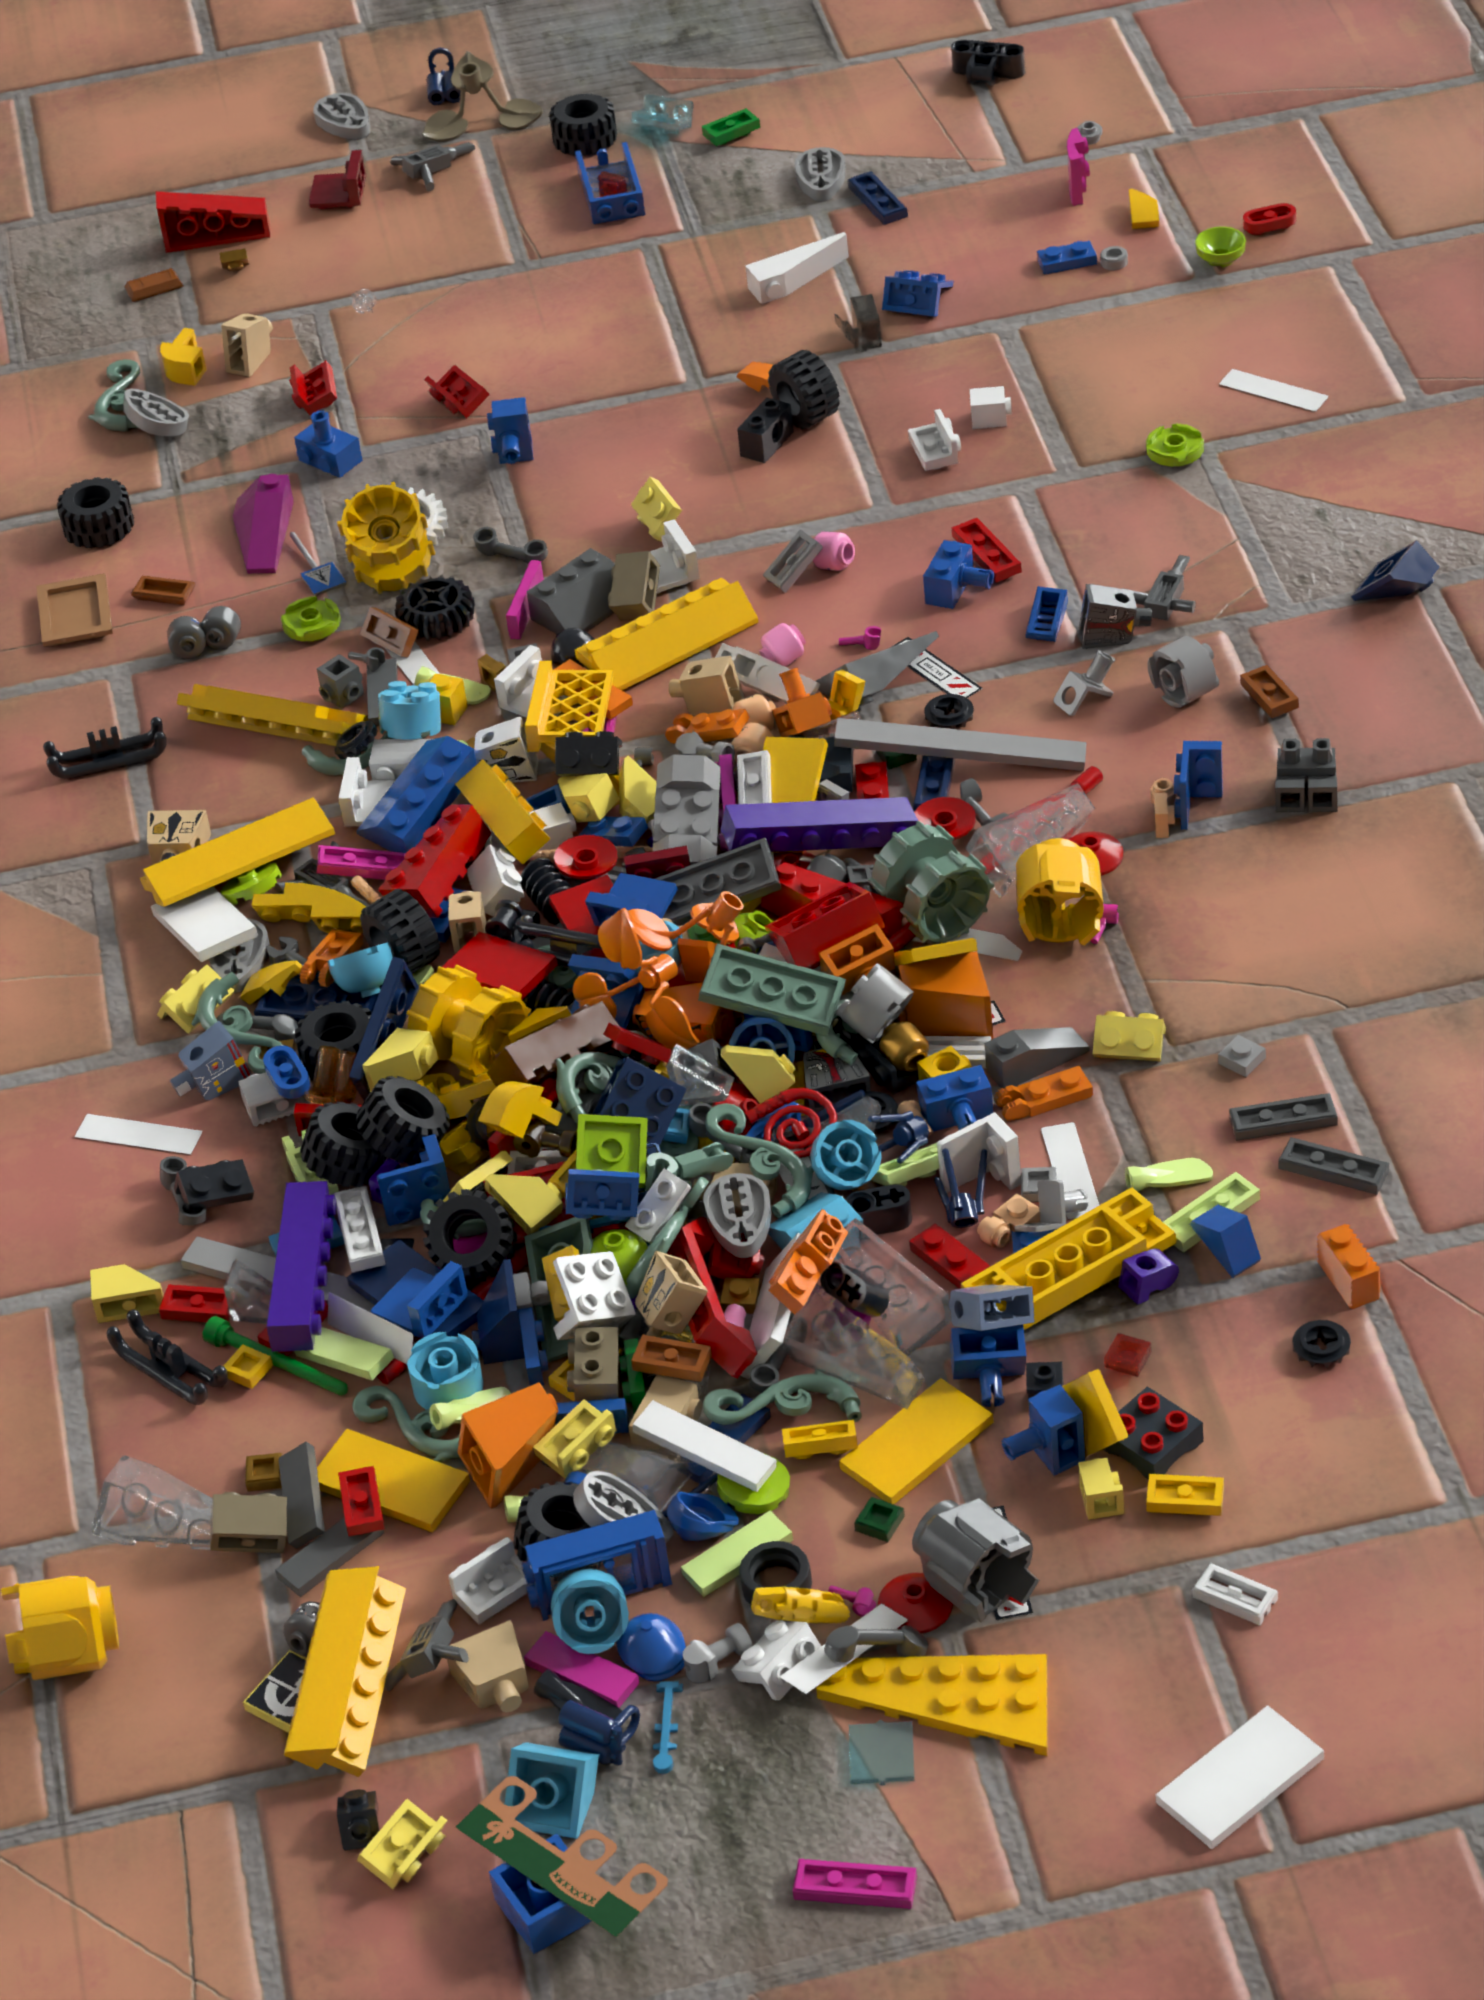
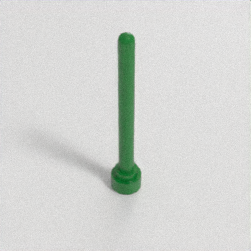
(219, 1332)

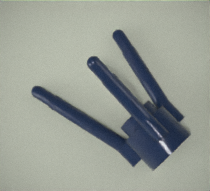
(909, 1132)
(962, 1209)

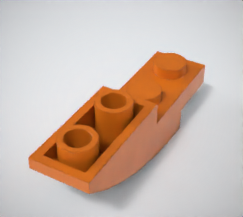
(807, 1260)

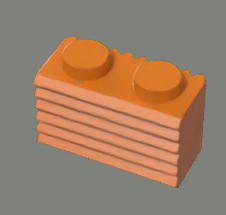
(1349, 1266)

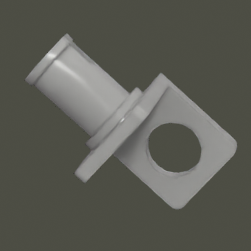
(1085, 682)
(1054, 1205)

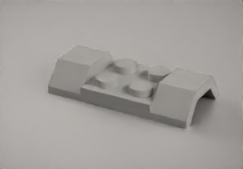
(687, 805)

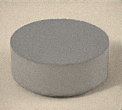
(1113, 258)

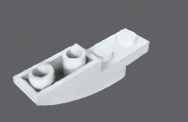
(762, 673)

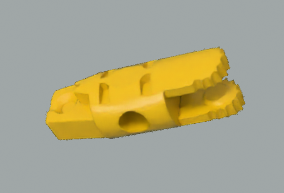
(799, 1605)

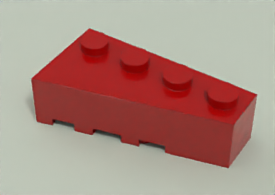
(210, 220)
(439, 858)
(804, 886)

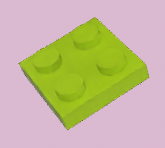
(612, 1144)

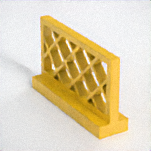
(545, 703)

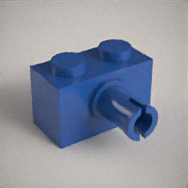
(511, 429)
(327, 446)
(951, 573)
(955, 1098)
(988, 1357)
(1053, 1431)

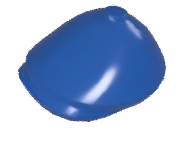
(700, 1516)
(652, 1647)

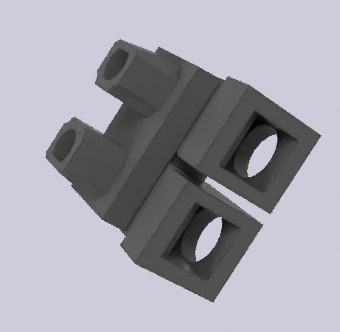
(1306, 768)

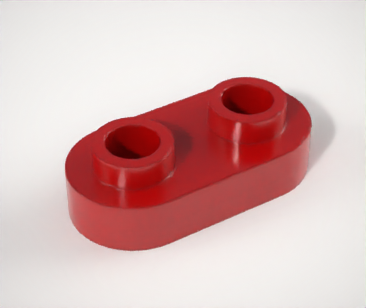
(1269, 218)

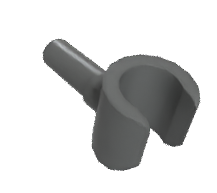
(372, 657)
(643, 756)
(753, 943)

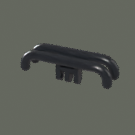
(106, 752)
(562, 941)
(167, 1361)

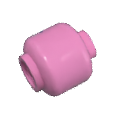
(836, 552)
(782, 644)

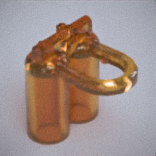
(332, 1078)

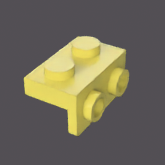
(655, 507)
(182, 1003)
(1128, 1036)
(576, 1438)
(400, 1843)

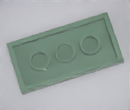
(772, 989)

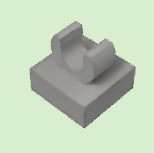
(530, 1294)

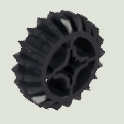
(436, 607)

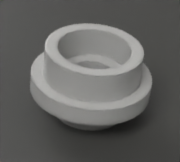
(1091, 131)

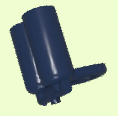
(439, 83)
(596, 1733)

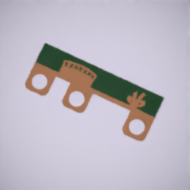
(559, 1872)

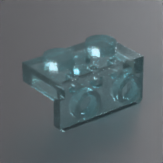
(664, 112)

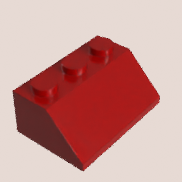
(824, 924)

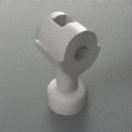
(693, 745)
(702, 1660)

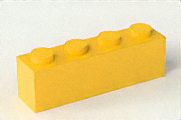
(503, 811)

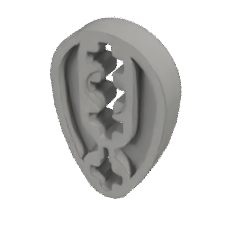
(349, 119)
(831, 178)
(154, 413)
(247, 962)
(755, 1211)
(607, 1498)

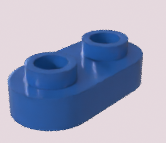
(286, 1072)

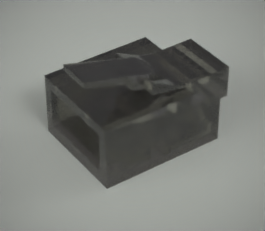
(865, 322)

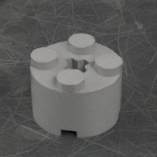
(1183, 671)
(876, 1003)

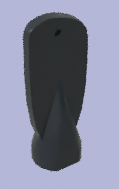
(559, 1692)

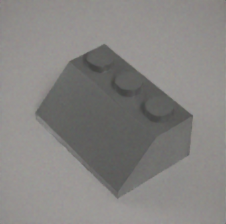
(574, 594)

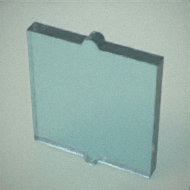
(881, 1752)

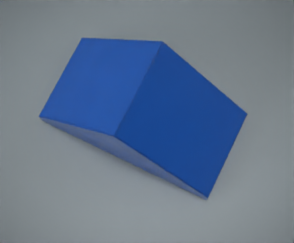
(1228, 1238)

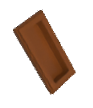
(153, 285)
(163, 590)

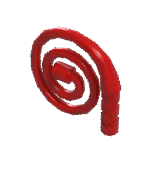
(798, 1127)

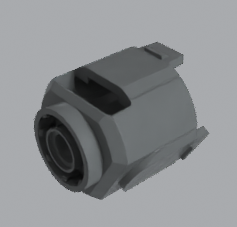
(974, 1556)

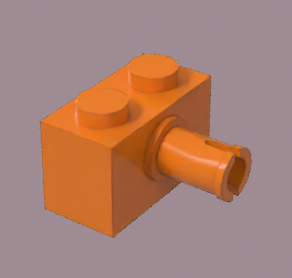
(801, 710)
(858, 956)

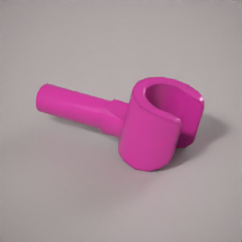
(870, 639)
(1110, 916)
(861, 1600)

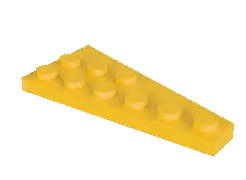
(957, 1694)

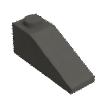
(1030, 1052)

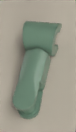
(688, 1165)

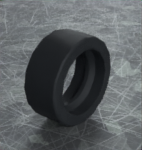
(772, 1555)

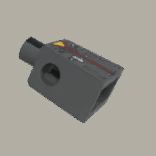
(1109, 616)
(833, 1076)

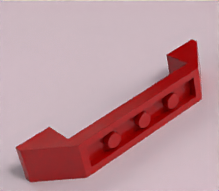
(730, 1344)

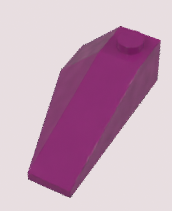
(262, 521)

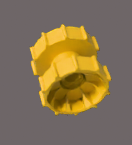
(379, 514)
(466, 1019)

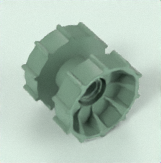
(934, 882)

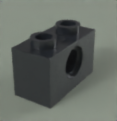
(765, 430)

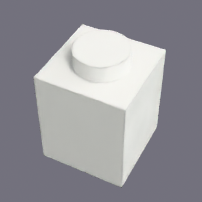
(989, 407)
(559, 825)

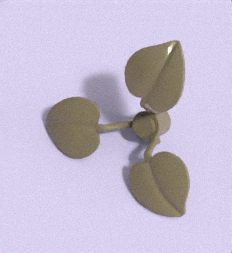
(471, 76)

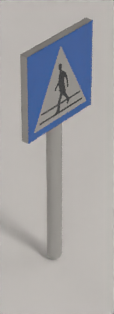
(319, 578)

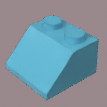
(790, 1224)
(562, 1784)

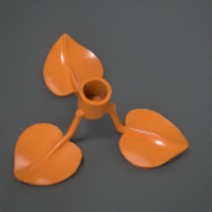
(714, 917)
(620, 944)

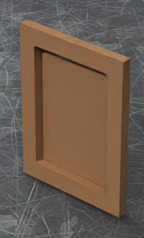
(74, 610)

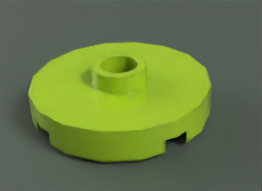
(1175, 445)
(310, 619)
(251, 882)
(766, 1499)

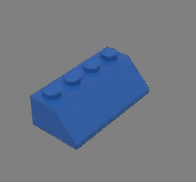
(419, 795)

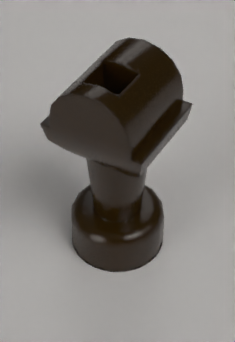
(537, 1139)

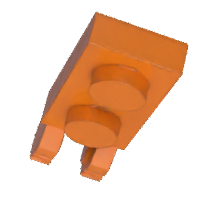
(710, 726)
(334, 945)
(1043, 1094)

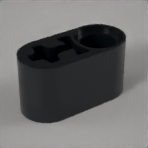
(883, 1208)
(855, 1289)

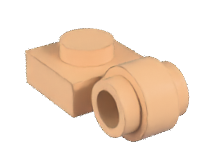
(1163, 799)
(1013, 1212)

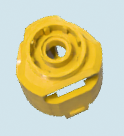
(1050, 876)
(64, 1627)

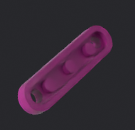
(727, 791)

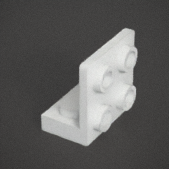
(676, 558)
(517, 681)
(357, 794)
(966, 1148)
(592, 1292)

